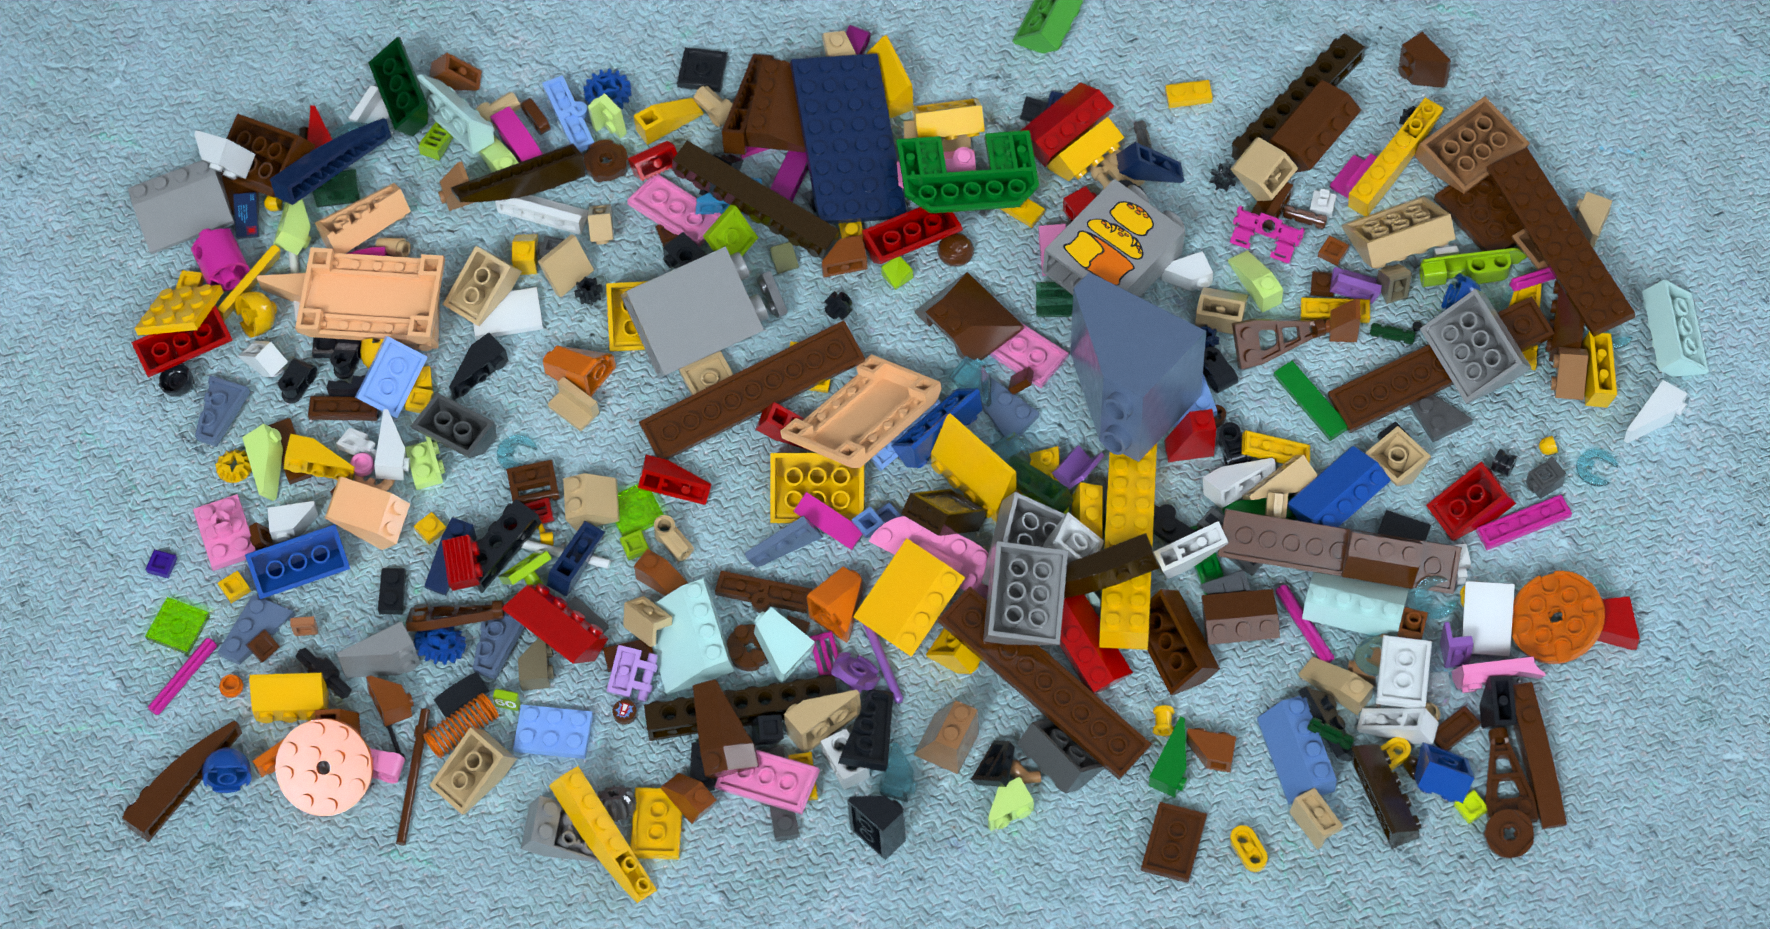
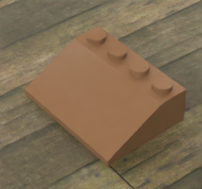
(1469, 144)

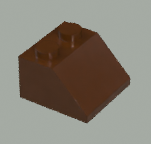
(1423, 62)

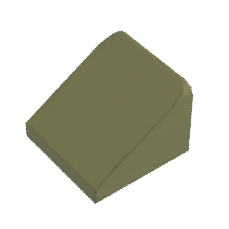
(784, 257)

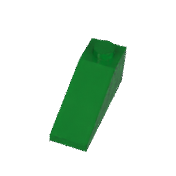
(1170, 768)

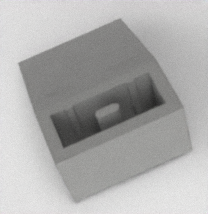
(552, 834)

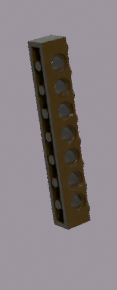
(1349, 54)
(752, 696)

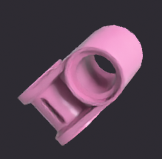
(387, 765)

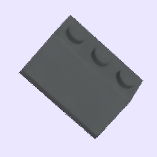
(456, 426)
(1058, 756)

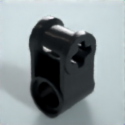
(345, 357)
(1218, 371)
(296, 380)
(1232, 448)

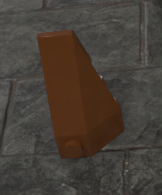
(721, 735)

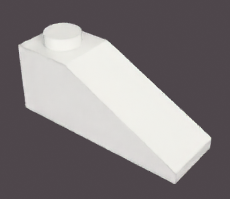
(1658, 411)
(391, 452)
(1233, 481)
(1190, 550)
(1412, 724)

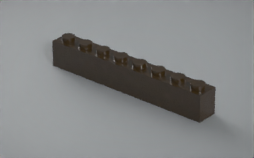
(755, 200)

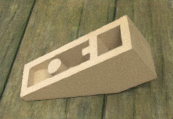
(1288, 479)
(1340, 683)

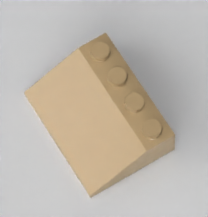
(1400, 232)

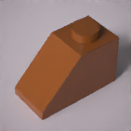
(455, 73)
(845, 257)
(1344, 322)
(658, 573)
(389, 700)
(689, 796)

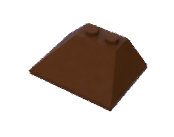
(970, 318)

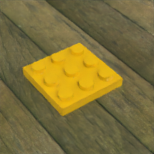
(179, 309)

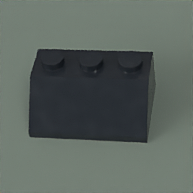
(878, 822)

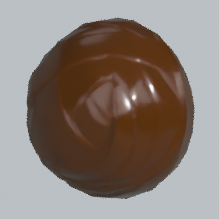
(955, 250)

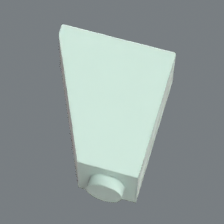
(782, 643)

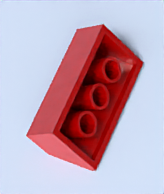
(1067, 121)
(908, 233)
(167, 350)
(556, 623)
(1080, 639)

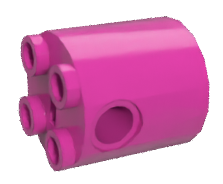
(220, 258)

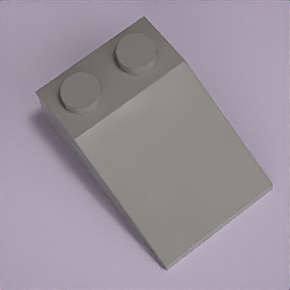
(381, 654)

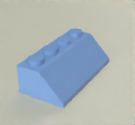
(1295, 750)

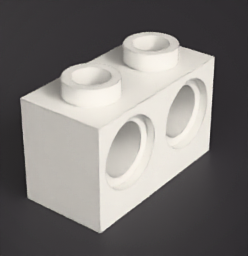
(845, 776)

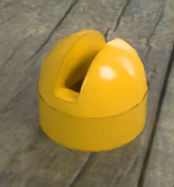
(273, 204)
(1548, 446)

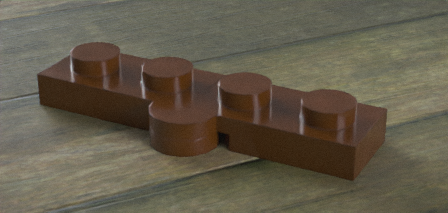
(762, 592)

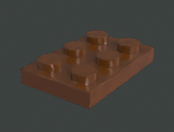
(1173, 842)

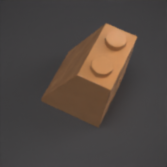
(949, 736)

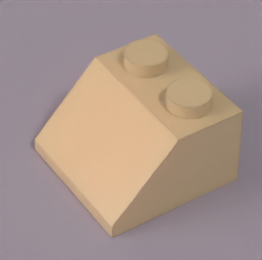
(590, 500)

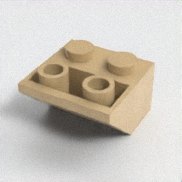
(1263, 169)
(1220, 309)

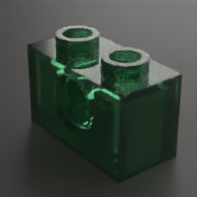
(339, 190)

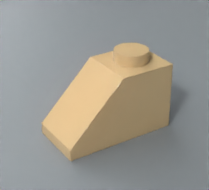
(1592, 215)
(600, 223)

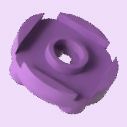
(857, 673)

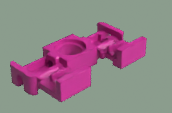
(1286, 234)

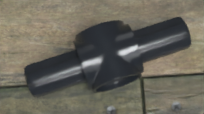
(328, 670)

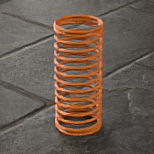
(486, 706)

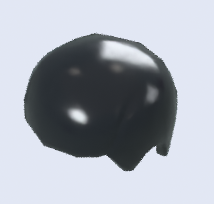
(176, 380)

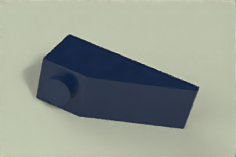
(1148, 165)
(574, 559)
(437, 576)

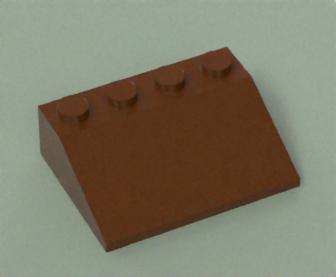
(774, 110)
(272, 148)

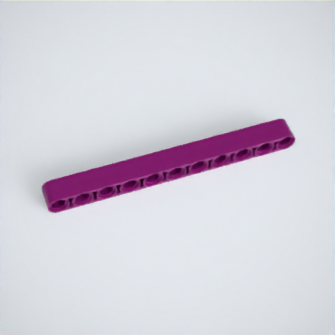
(795, 163)

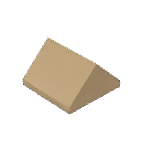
(1399, 457)

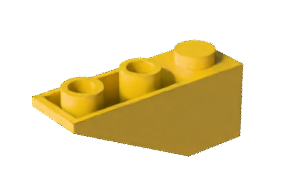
(664, 118)
(313, 458)

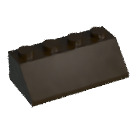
(1385, 795)

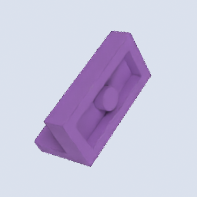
(1354, 285)
(1075, 467)
(1455, 650)

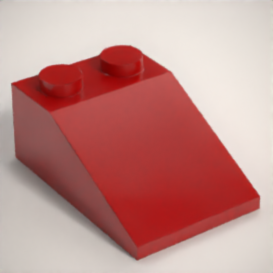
(1471, 502)

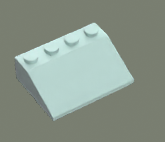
(1355, 604)
(694, 644)

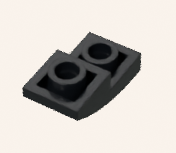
(343, 388)
(460, 694)

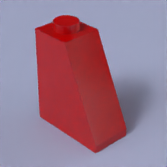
(1192, 437)
(1619, 624)

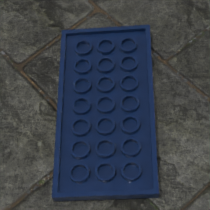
(847, 138)

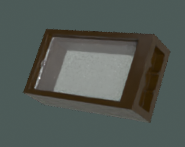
(944, 512)

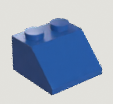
(1443, 773)

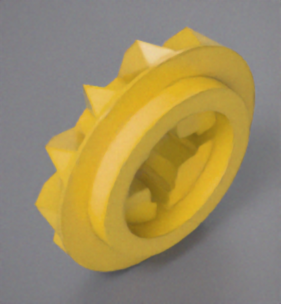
(240, 472)

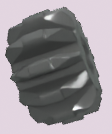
(618, 802)

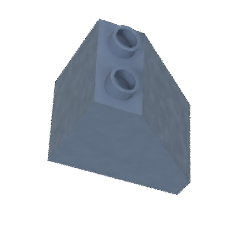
(1133, 365)

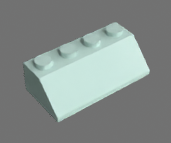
(456, 115)
(1674, 330)

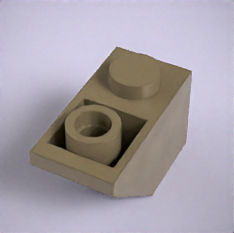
(535, 667)

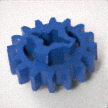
(608, 84)
(440, 644)

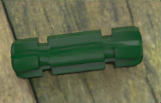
(1392, 333)
(1330, 733)

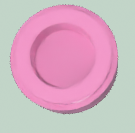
(363, 464)

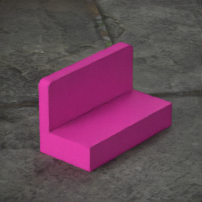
(1351, 174)

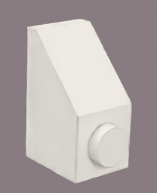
(1189, 272)
(264, 358)
(290, 520)

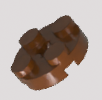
(606, 171)
(738, 652)
(1523, 833)

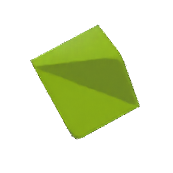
(897, 272)

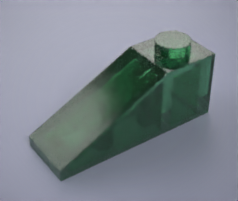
(1040, 486)

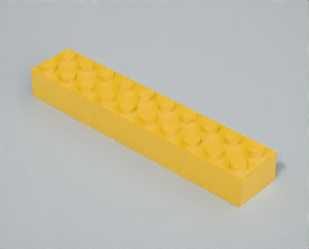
(1128, 515)

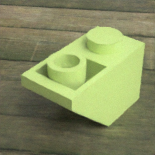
(1010, 804)

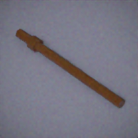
(419, 730)

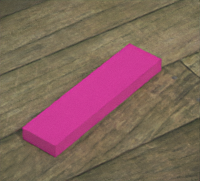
(1523, 522)

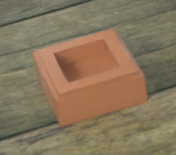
(304, 626)

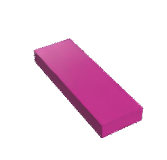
(828, 521)

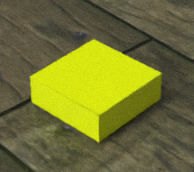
(1472, 807)

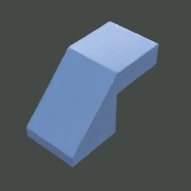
(870, 521)

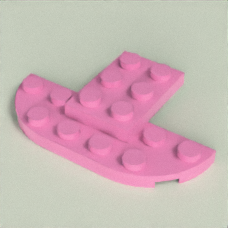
(954, 550)

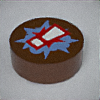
(624, 712)

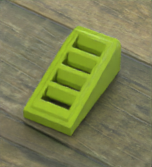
(437, 152)

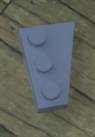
(220, 409)
(1009, 411)
(783, 542)
(255, 617)
(495, 645)

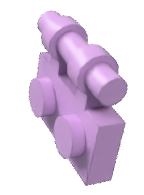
(624, 673)

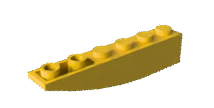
(1394, 158)
(601, 833)

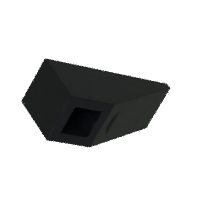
(479, 362)

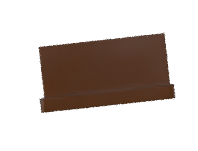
(1274, 207)

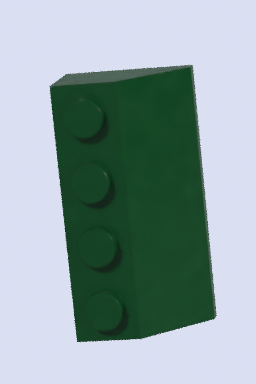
(400, 88)

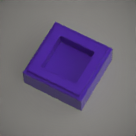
(161, 564)

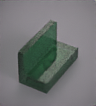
(1053, 300)

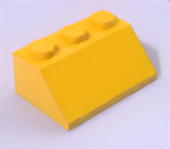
(895, 79)
(949, 119)
(1087, 151)
(953, 654)
(287, 696)

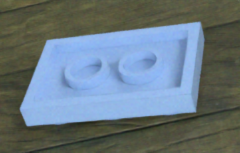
(391, 376)
(553, 731)

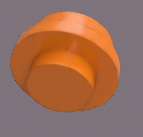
(231, 686)

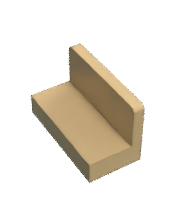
(574, 405)
(644, 619)
(1315, 817)

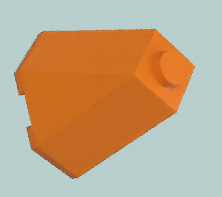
(579, 366)
(836, 602)

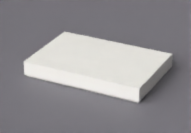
(515, 314)
(1488, 616)
(1403, 672)

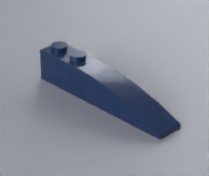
(328, 161)

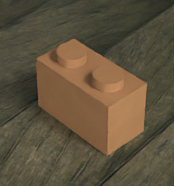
(1570, 373)

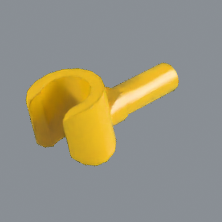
(545, 537)

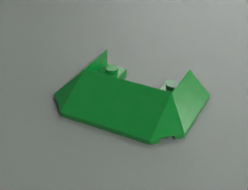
(1005, 185)

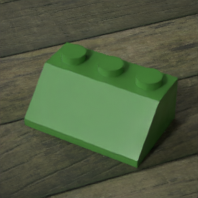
(1047, 24)

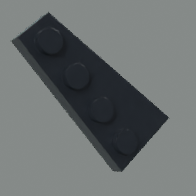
(870, 735)

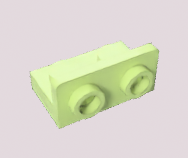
(606, 113)
(424, 464)

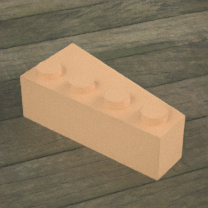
(362, 219)

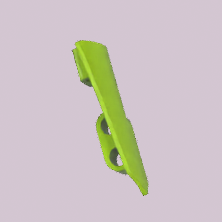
(1436, 270)

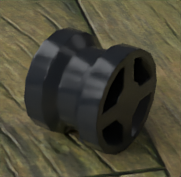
(1504, 462)

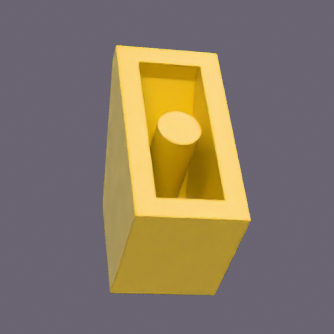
(524, 253)

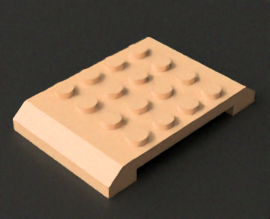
(370, 296)
(865, 413)

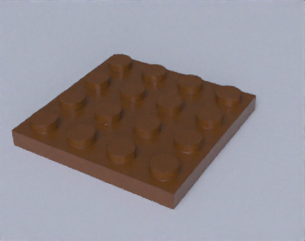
(1481, 214)

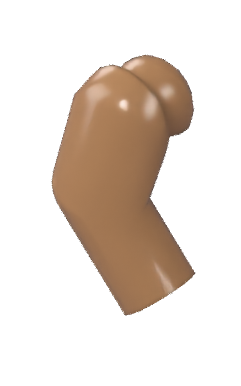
(1018, 770)

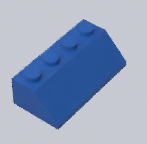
(919, 441)
(1339, 489)
(297, 561)

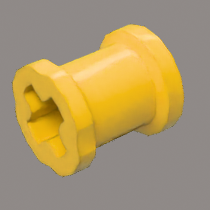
(1163, 720)

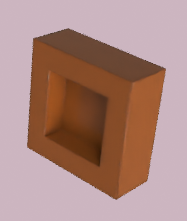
(1333, 250)

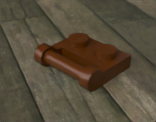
(531, 477)

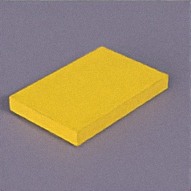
(655, 825)

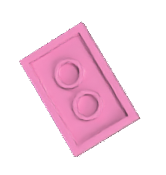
(224, 532)

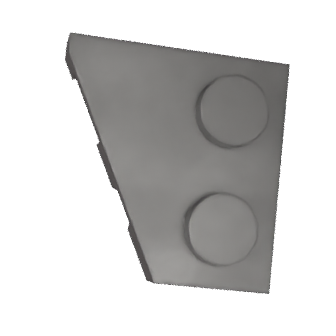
(772, 294)
(1439, 417)

